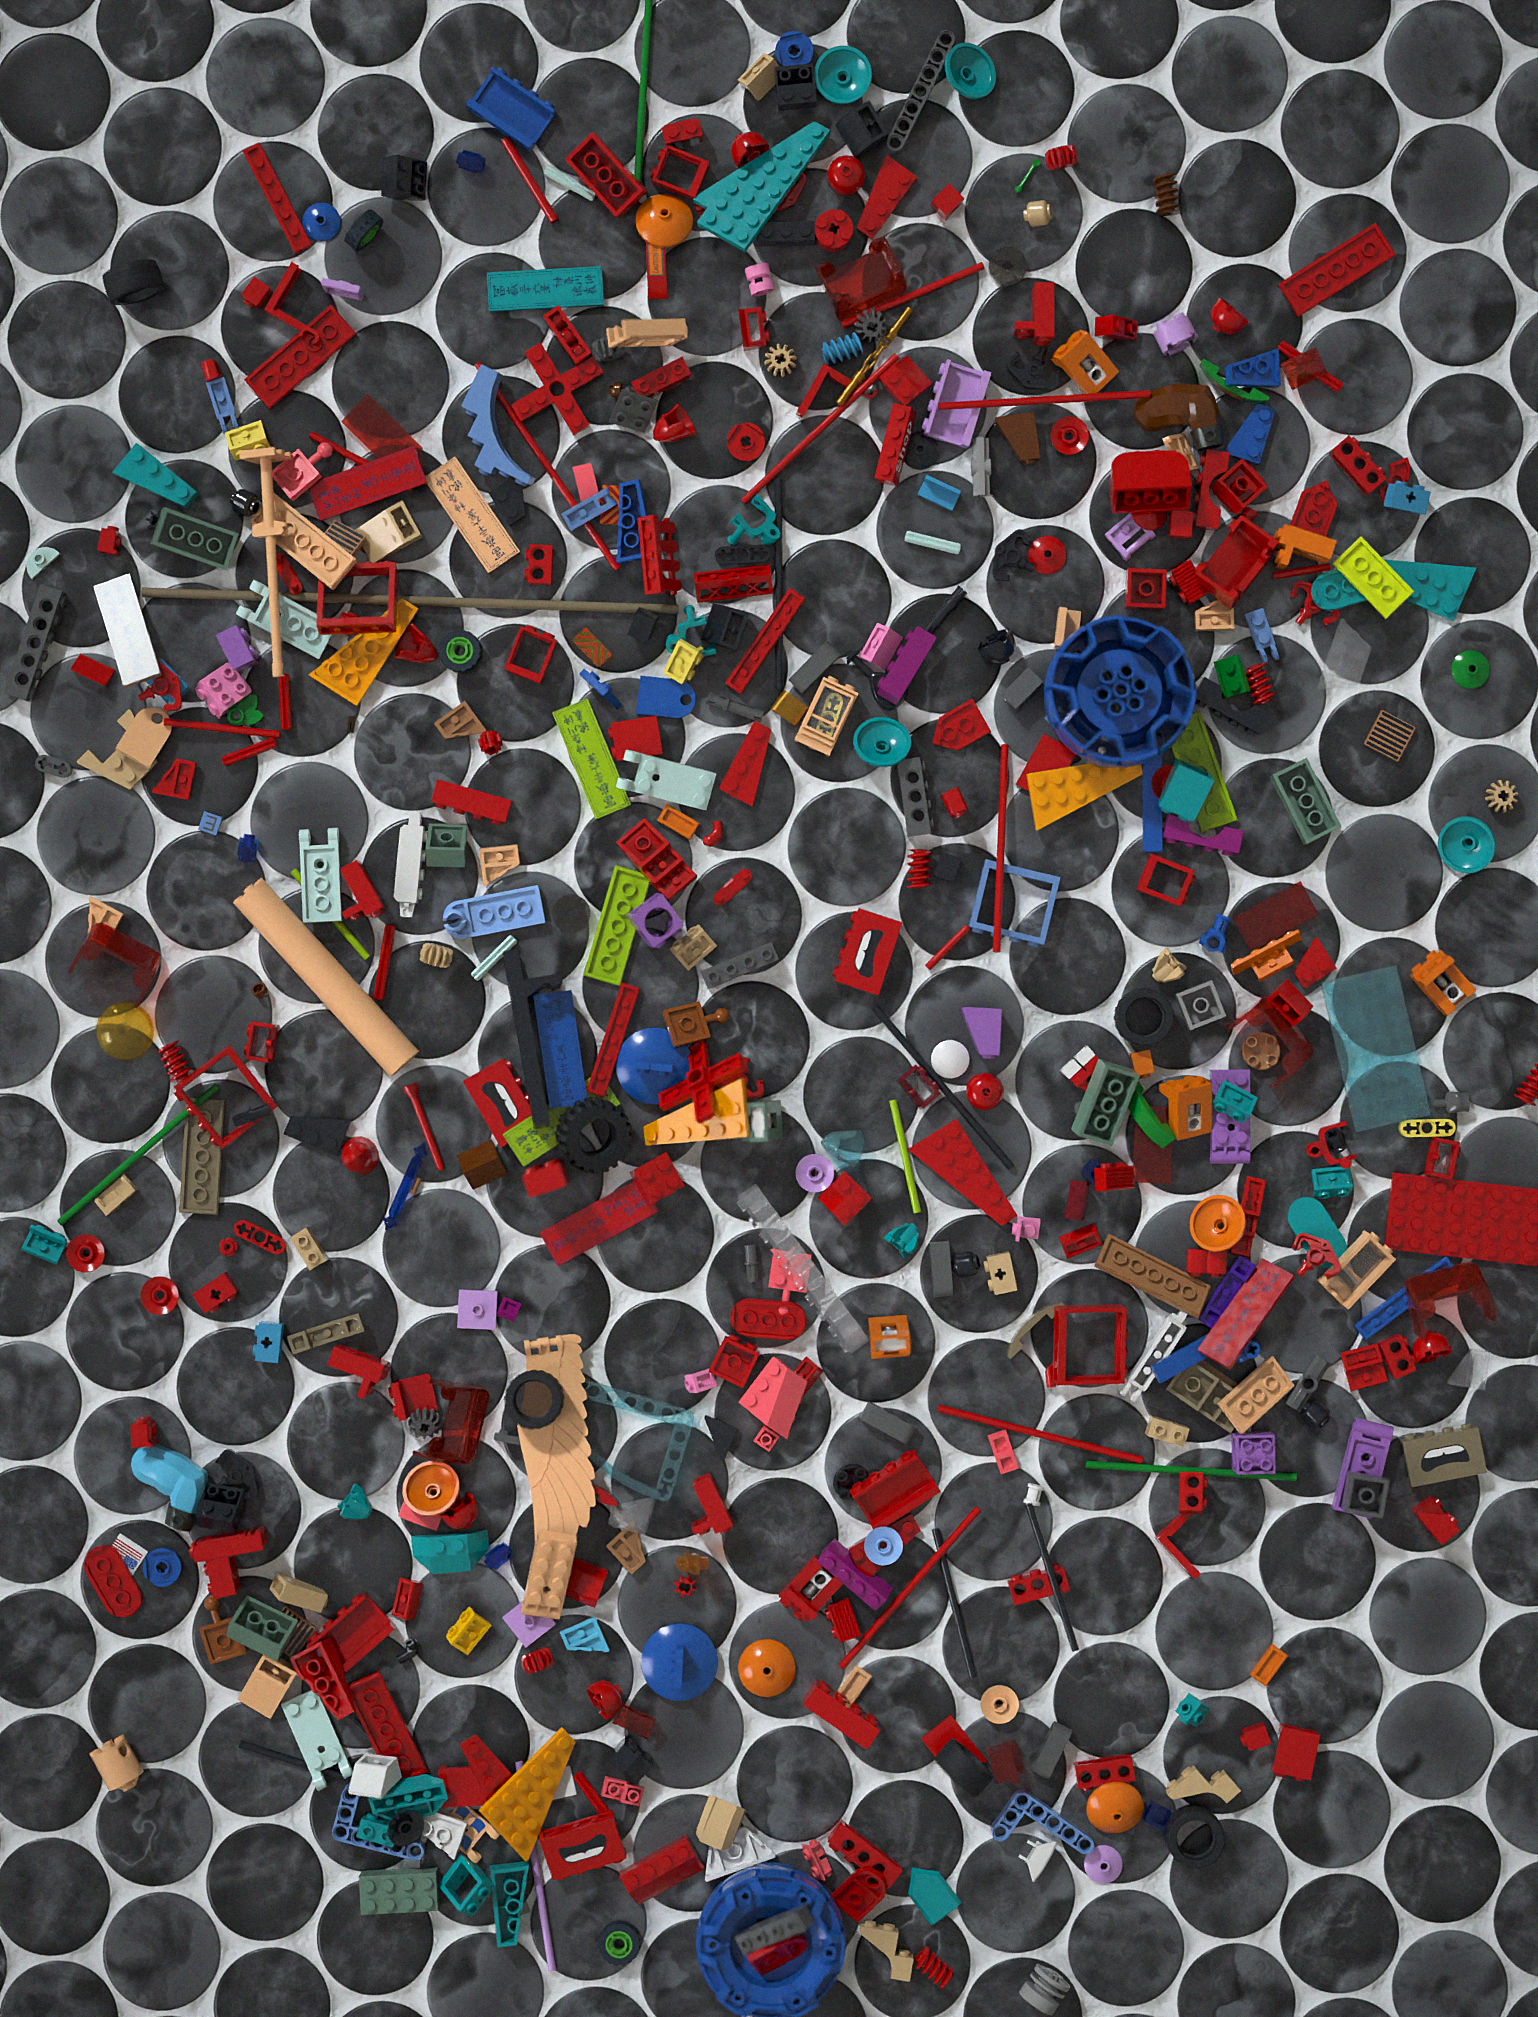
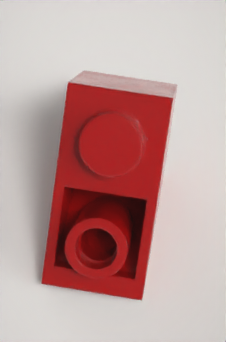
(1115, 328)

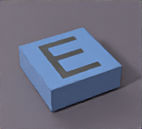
(210, 823)

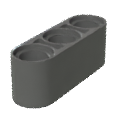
(814, 667)
(941, 1269)
(888, 1422)
(1051, 1750)

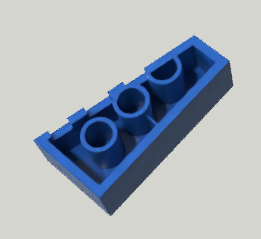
(631, 507)

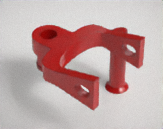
(1322, 1148)

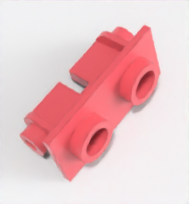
(819, 1868)

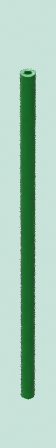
(643, 89)
(134, 1157)
(1177, 1469)

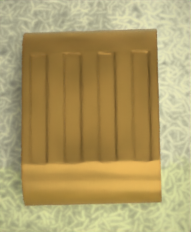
(789, 708)

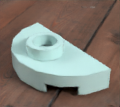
(40, 560)

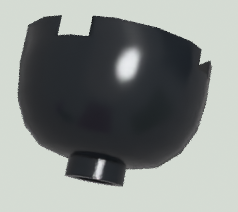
(997, 647)

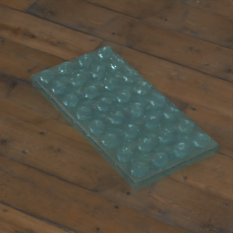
(1375, 1048)

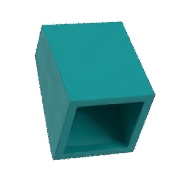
(1185, 790)

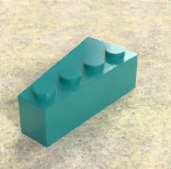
(149, 473)
(508, 1900)

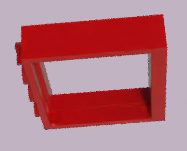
(362, 624)
(193, 1109)
(1059, 1346)

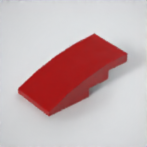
(656, 859)

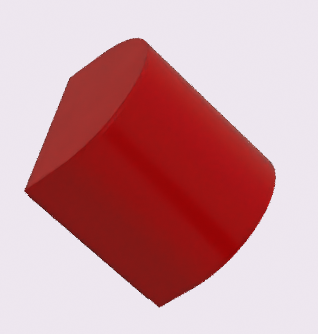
(211, 370)

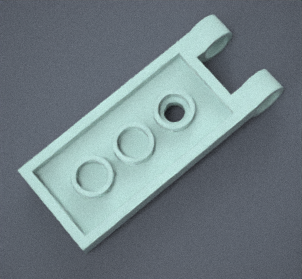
(296, 621)
(675, 784)
(320, 885)
(312, 1729)

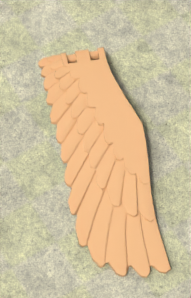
(558, 1452)

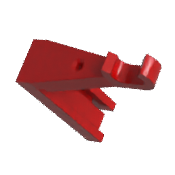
(278, 298)
(832, 375)
(1169, 1530)

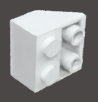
(374, 1775)

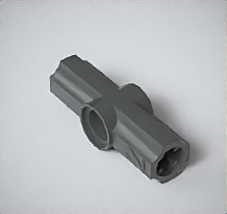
(1315, 1372)

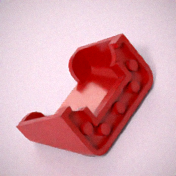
(1236, 562)

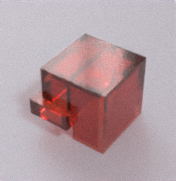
(1005, 1762)

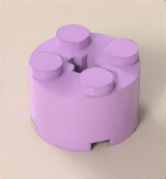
(1175, 334)

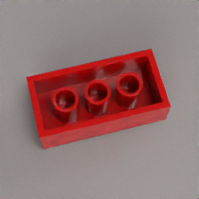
(606, 175)
(546, 1178)
(841, 1714)

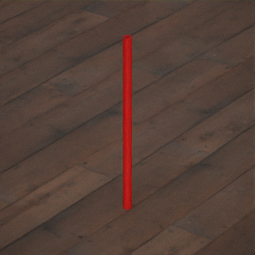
(919, 292)

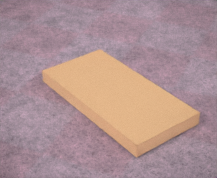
(1256, 1394)

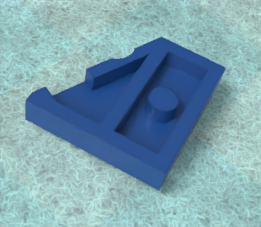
(603, 689)

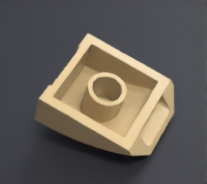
(719, 1823)

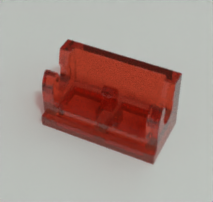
(1303, 368)
(634, 1721)

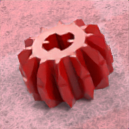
(1061, 157)
(537, 1660)

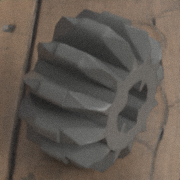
(862, 325)
(602, 351)
(424, 1423)

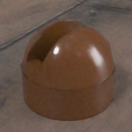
(615, 389)
(256, 990)

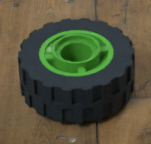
(363, 230)
(452, 642)
(613, 1953)

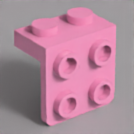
(222, 689)

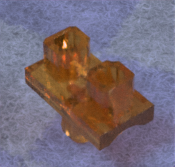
(692, 1562)

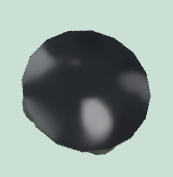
(846, 1478)

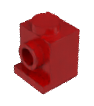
(109, 541)

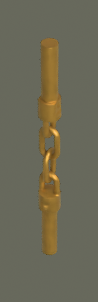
(860, 375)

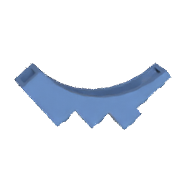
(481, 402)

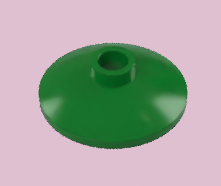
(1461, 673)

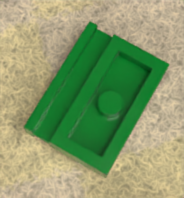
(1231, 676)

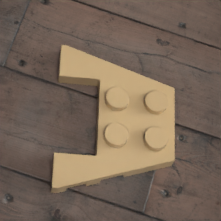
(118, 766)

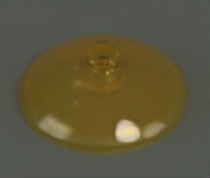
(138, 1030)

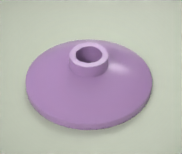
(824, 1176)
(1100, 1855)

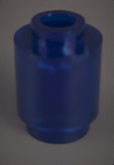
(471, 161)
(247, 848)
(498, 1556)

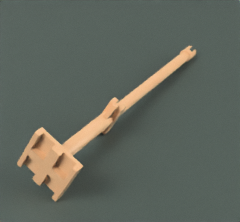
(270, 529)

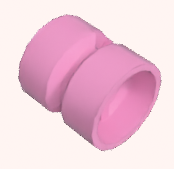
(757, 273)

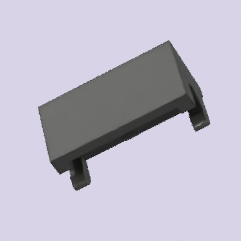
(1022, 690)

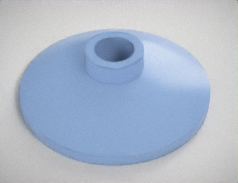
(885, 1555)

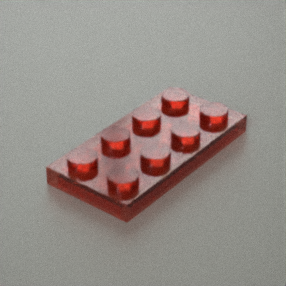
(378, 429)
(1275, 916)
(1151, 1161)

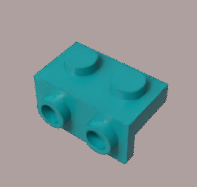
(45, 1244)
(374, 1829)

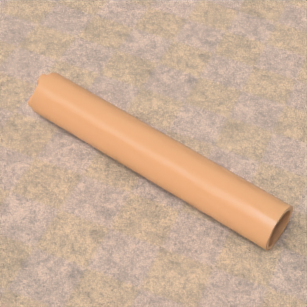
(326, 977)

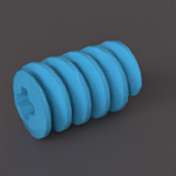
(841, 348)

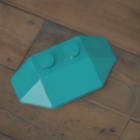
(451, 1550)
(415, 1793)

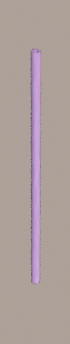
(541, 1901)

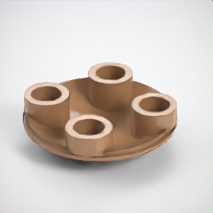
(1261, 1050)

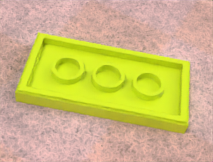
(1373, 577)

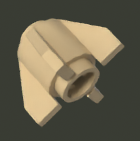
(1167, 967)

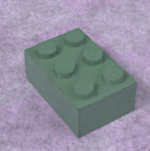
(261, 1628)

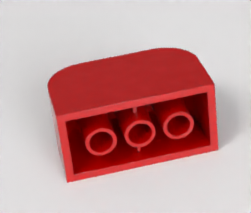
(1149, 482)

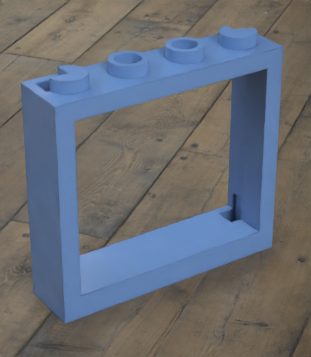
(1015, 936)

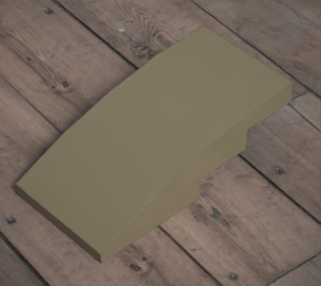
(1203, 1393)

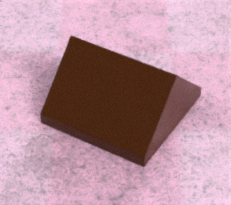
(481, 1164)

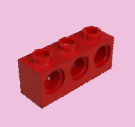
(567, 335)
(662, 378)
(1347, 463)
(1030, 1592)
(1095, 1766)

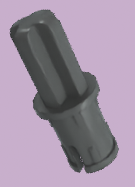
(751, 1263)

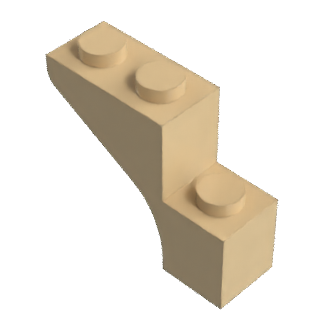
(1194, 1783)
(886, 1939)

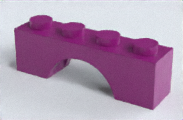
(1227, 840)
(837, 1561)

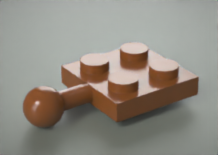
(689, 1025)
(214, 1637)

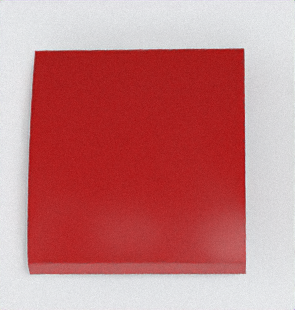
(1363, 1367)

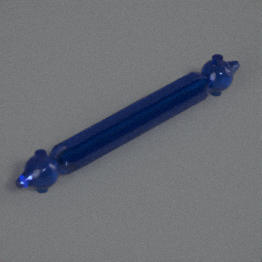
(405, 1186)

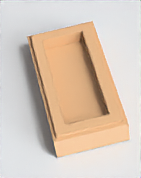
(855, 1684)

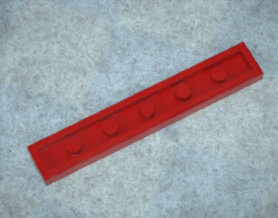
(277, 198)
(765, 640)
(613, 1039)

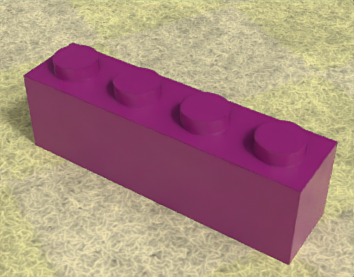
(906, 665)

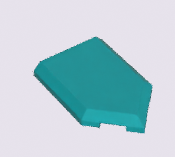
(931, 1894)

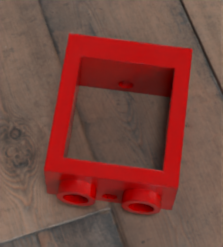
(699, 177)
(546, 637)
(1146, 875)

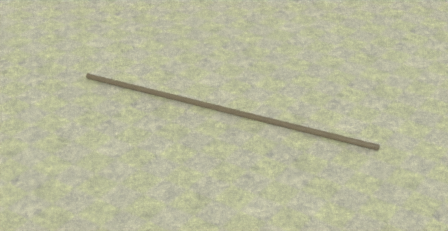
(416, 600)

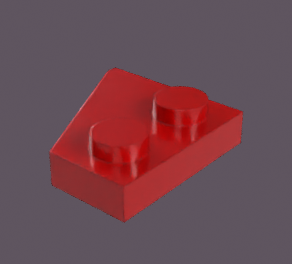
(177, 780)
(1314, 964)

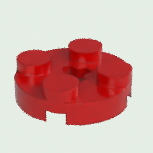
(743, 431)

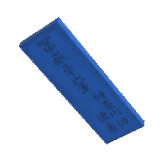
(560, 1048)

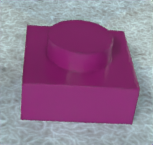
(508, 1309)

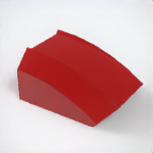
(1239, 486)
(585, 1582)

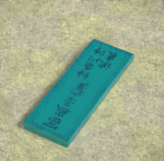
(545, 289)

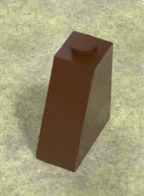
(1021, 436)

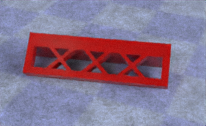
(733, 579)

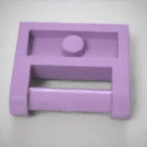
(1124, 531)

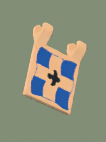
(475, 1829)

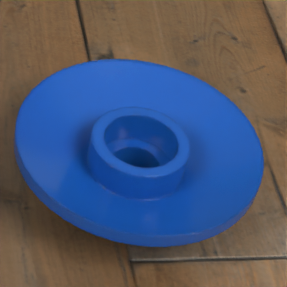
(325, 230)

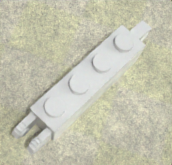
(409, 864)
(1159, 1348)

